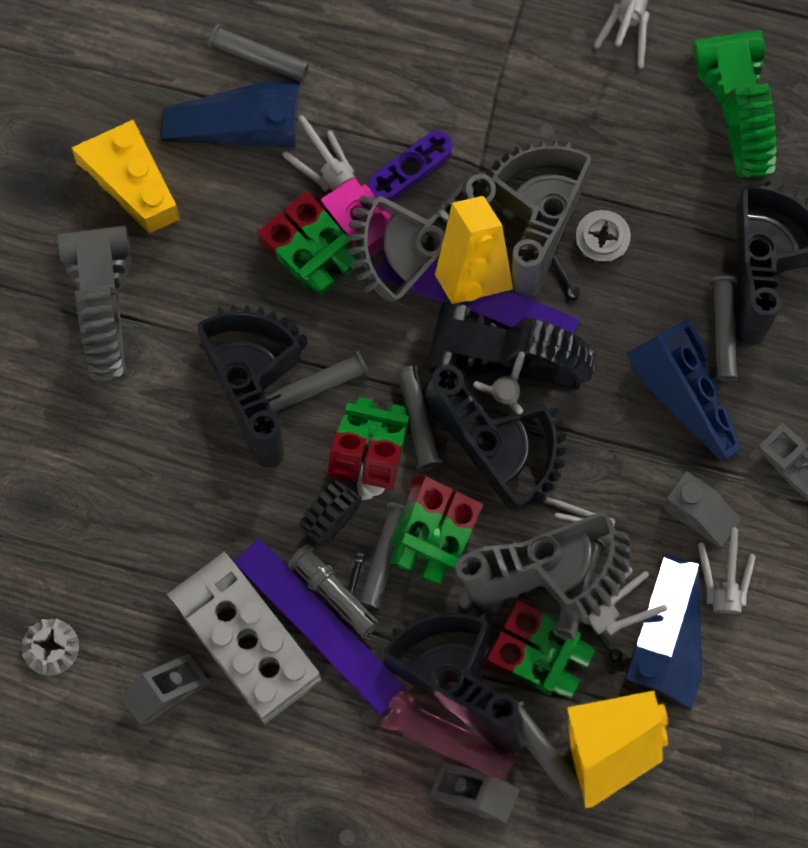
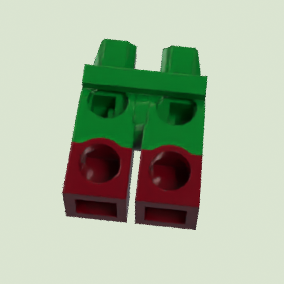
(307, 243)
(372, 430)
(433, 528)
(535, 655)

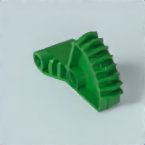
(731, 71)

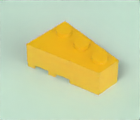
(128, 172)
(473, 253)

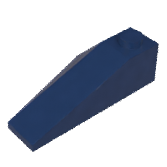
(243, 116)
(677, 375)
(669, 644)

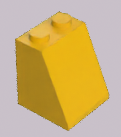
(615, 742)

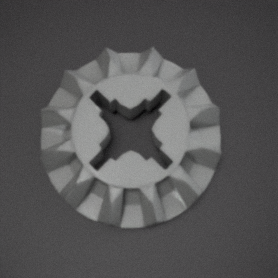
(592, 225)
(59, 659)

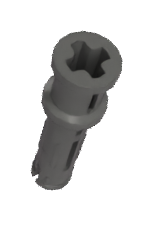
(323, 580)

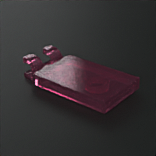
(447, 738)

